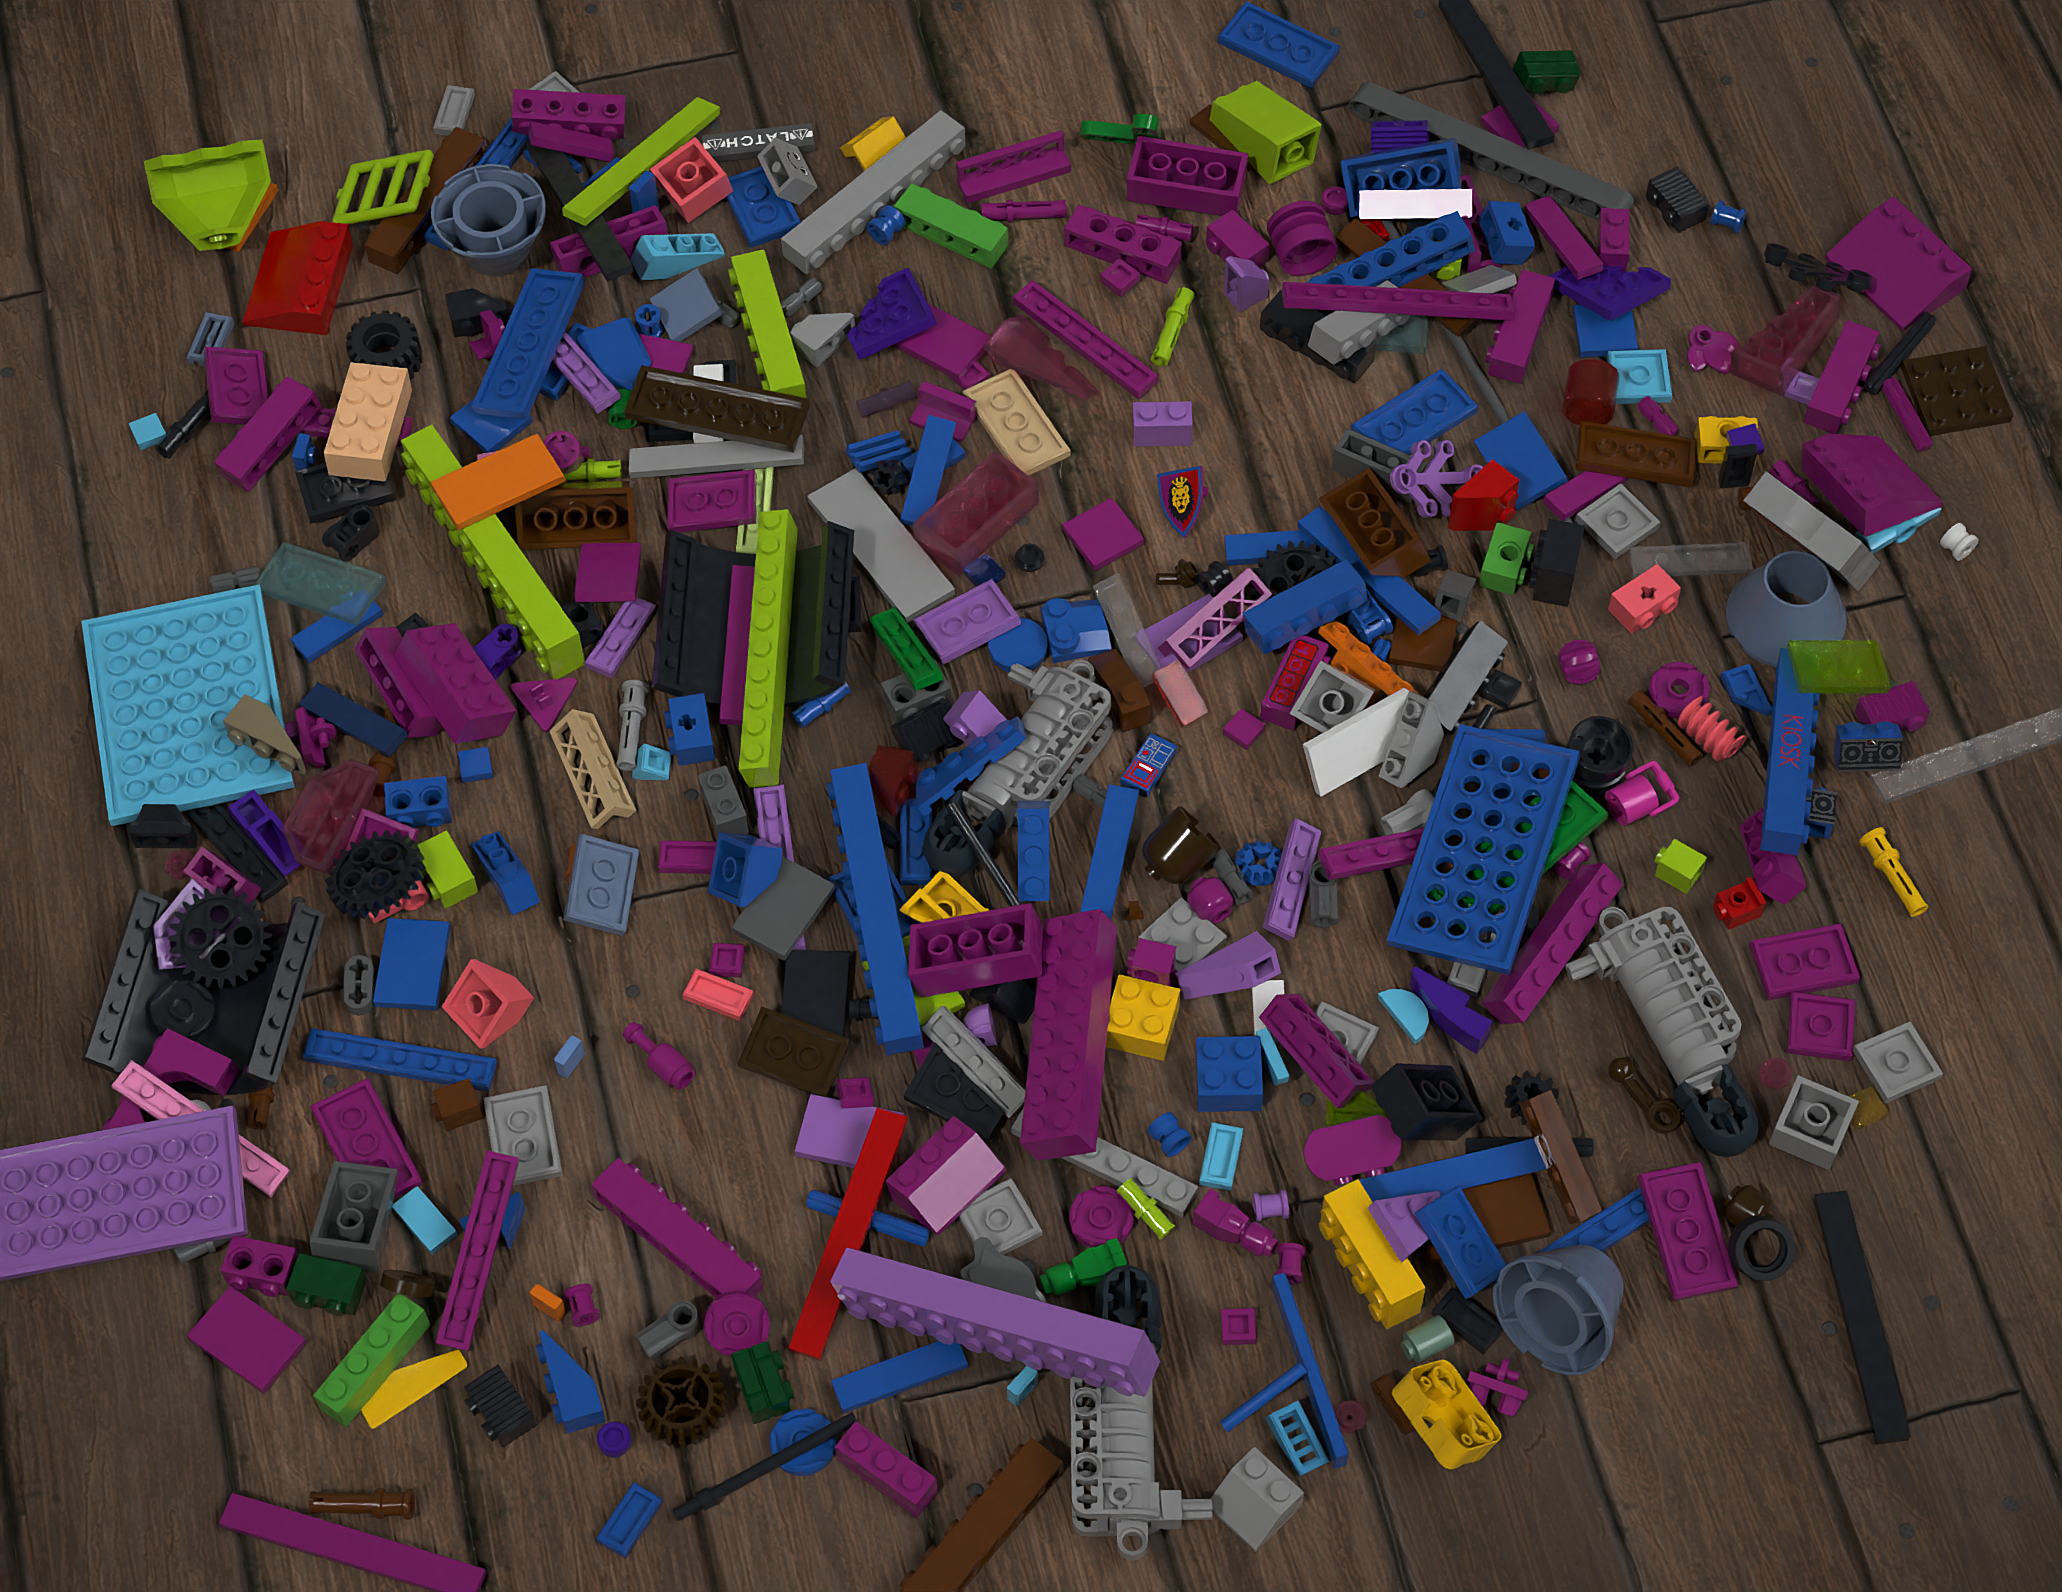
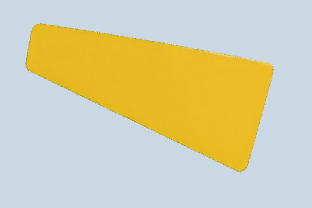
(411, 1384)

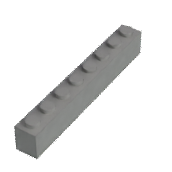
(875, 188)

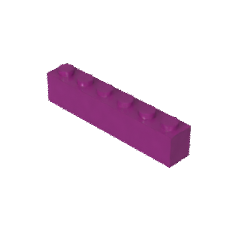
(1552, 943)
(674, 1232)

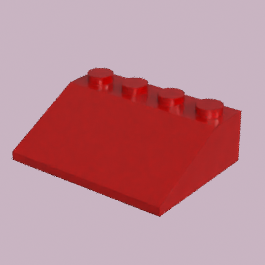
(300, 278)

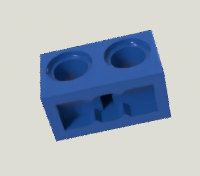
(417, 796)

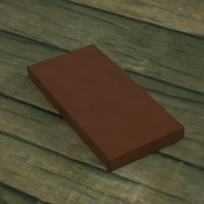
(1636, 454)
(1507, 1211)

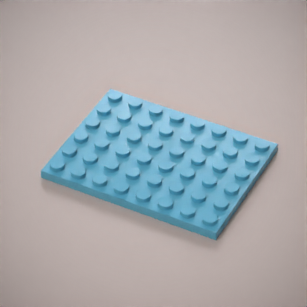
(161, 699)

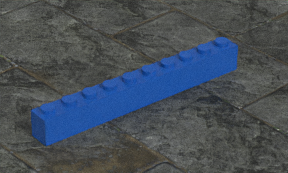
(876, 910)

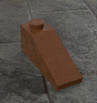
(1128, 697)

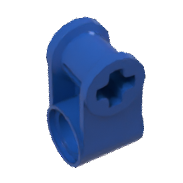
(1368, 620)

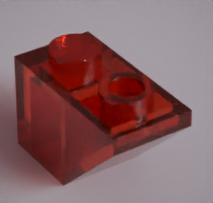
(891, 775)

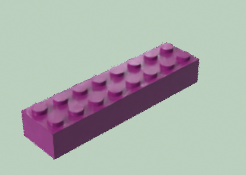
(1069, 1036)

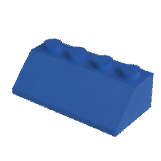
(1403, 168)

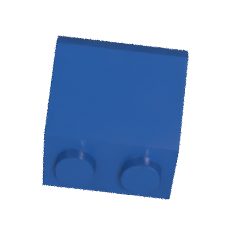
(743, 867)

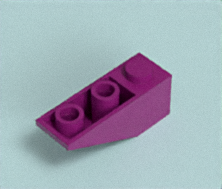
(1774, 872)

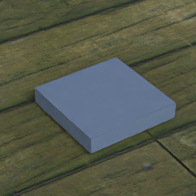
(686, 306)

